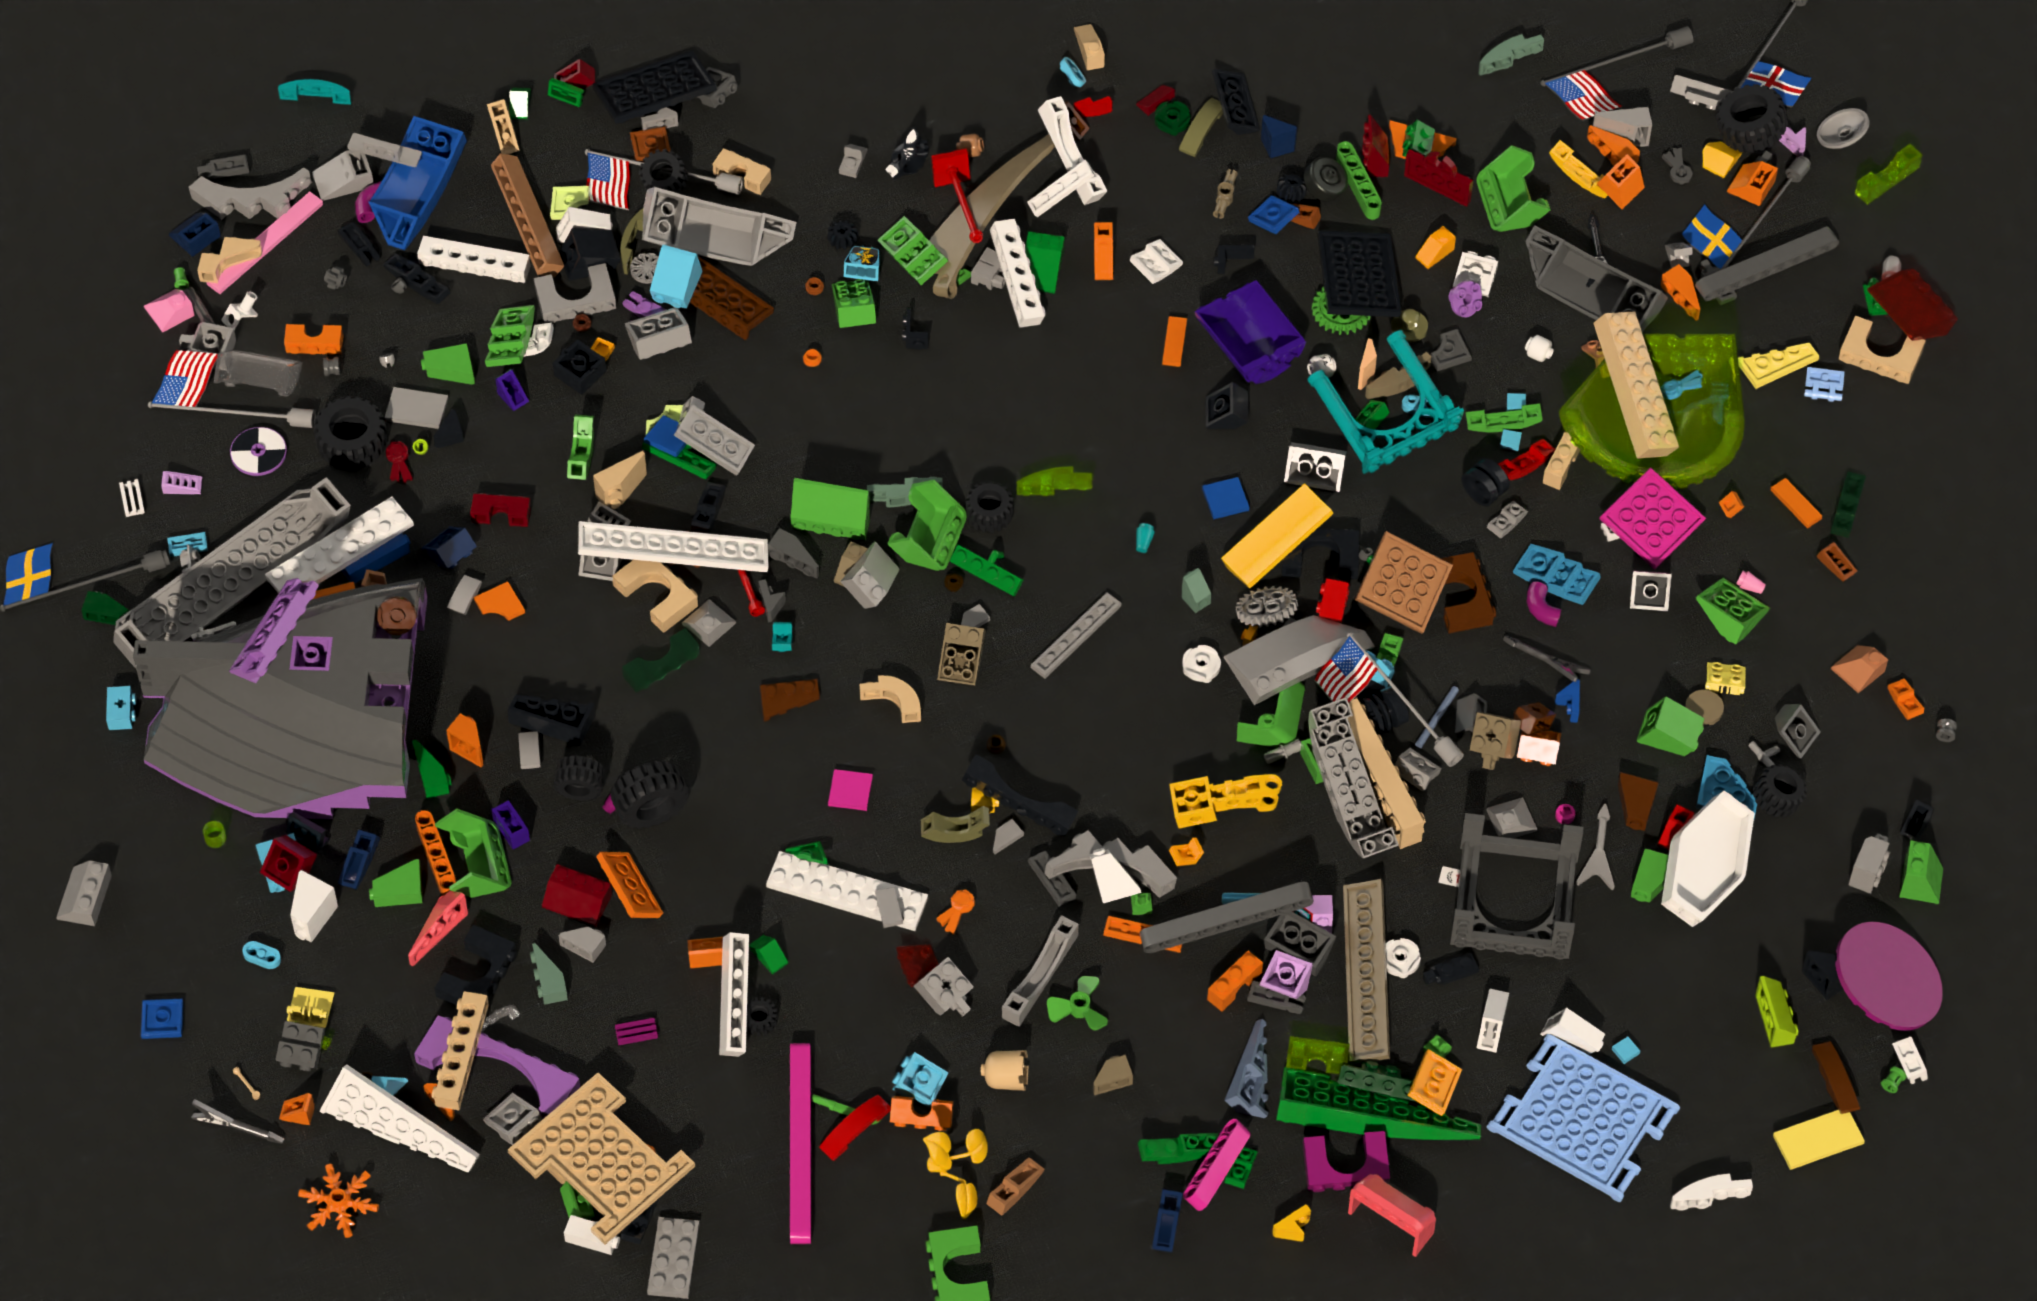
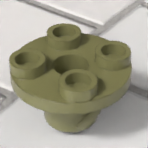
(1412, 324)

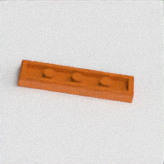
(1128, 931)

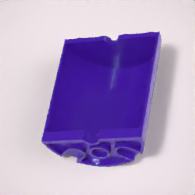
(1252, 332)

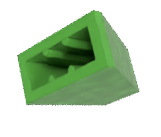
(449, 364)
(1650, 876)
(398, 886)

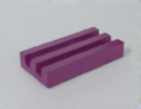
(635, 1028)

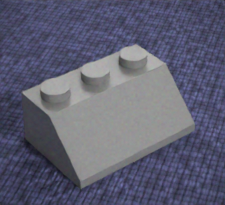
(658, 333)
(1315, 466)
(85, 893)

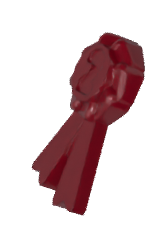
(397, 453)

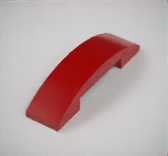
(1529, 461)
(854, 1125)

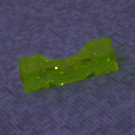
(1903, 164)

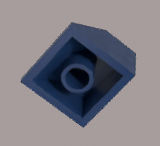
(450, 547)

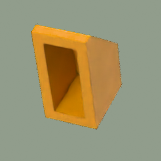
(1436, 247)

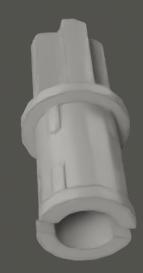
(1283, 751)

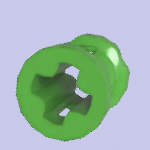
(1893, 1080)

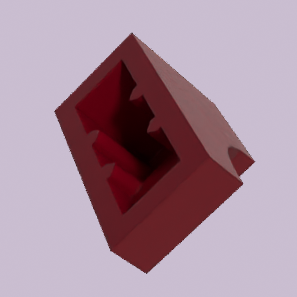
(577, 74)

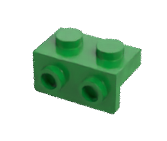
(1418, 138)

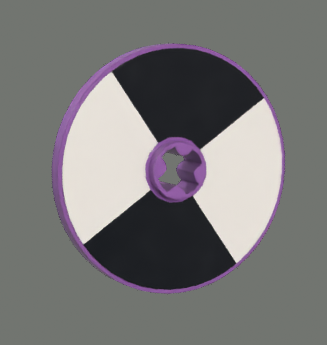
(257, 464)

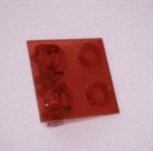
(916, 962)

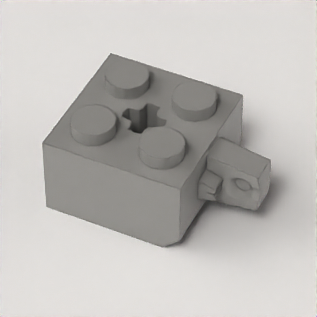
(209, 339)
(1870, 863)
(952, 996)

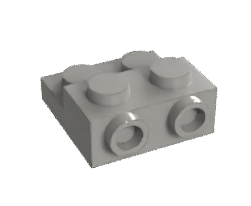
(513, 1118)

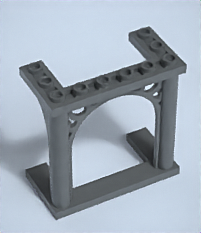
(1510, 941)

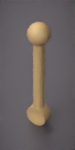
(255, 1094)

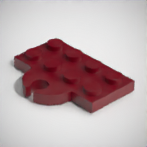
(1438, 175)

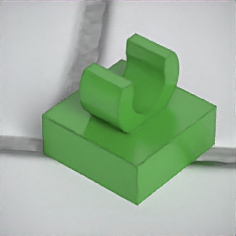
(1141, 904)
(1438, 1046)

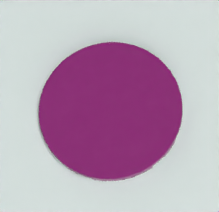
(1889, 975)

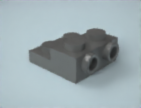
(725, 86)
(300, 1045)

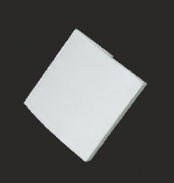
(1156, 261)

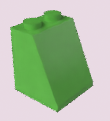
(1671, 727)
(1921, 874)

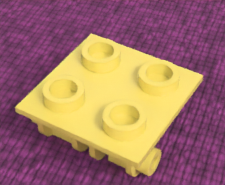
(1725, 675)
(310, 1007)

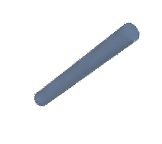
(1437, 716)

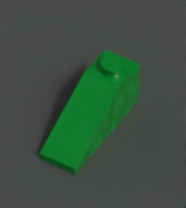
(431, 772)

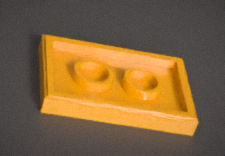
(1434, 1082)

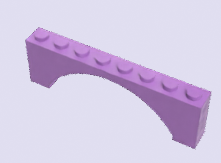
(549, 1082)

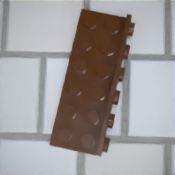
(728, 301)

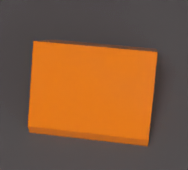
(705, 952)

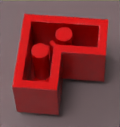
(1334, 600)

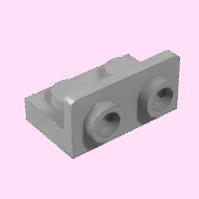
(1416, 769)

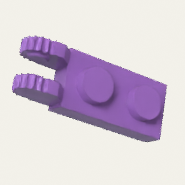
(644, 308)

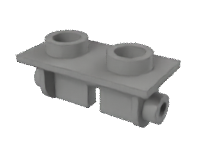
(189, 557)

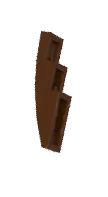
(1836, 1077)

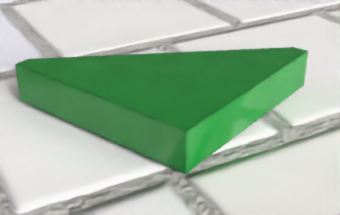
(809, 852)

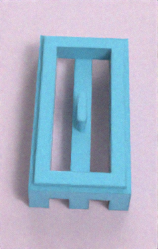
(200, 546)

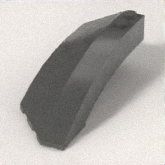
(1565, 270)

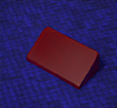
(1154, 99)

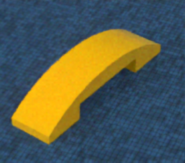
(1576, 169)

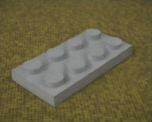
(714, 440)
(673, 1257)

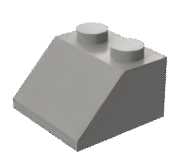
(599, 567)

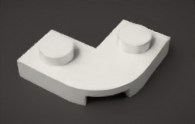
(540, 339)

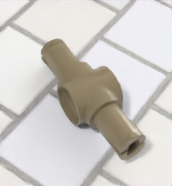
(1225, 193)

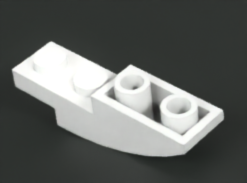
(1701, 1193)

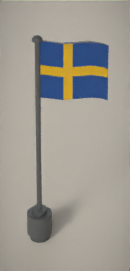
(1718, 240)
(30, 574)

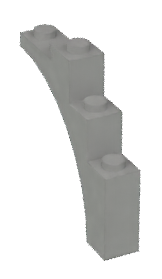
(249, 201)
(1141, 865)

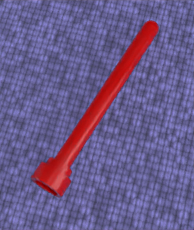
(755, 606)

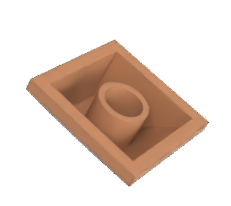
(1860, 667)

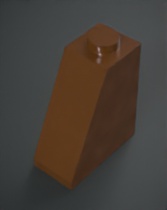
(1636, 799)

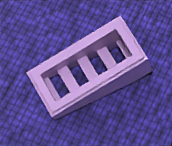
(180, 489)

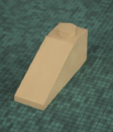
(1090, 47)
(503, 127)

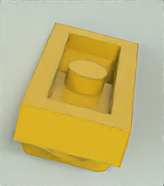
(1289, 1226)

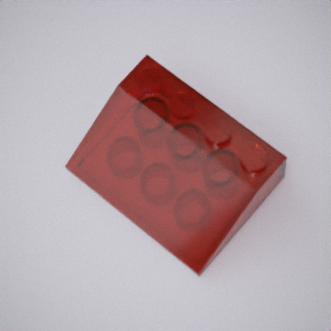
(1913, 305)

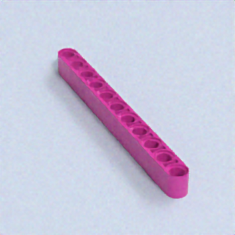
(800, 1143)

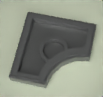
(1451, 351)

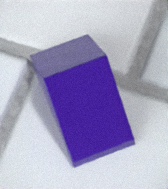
(511, 390)

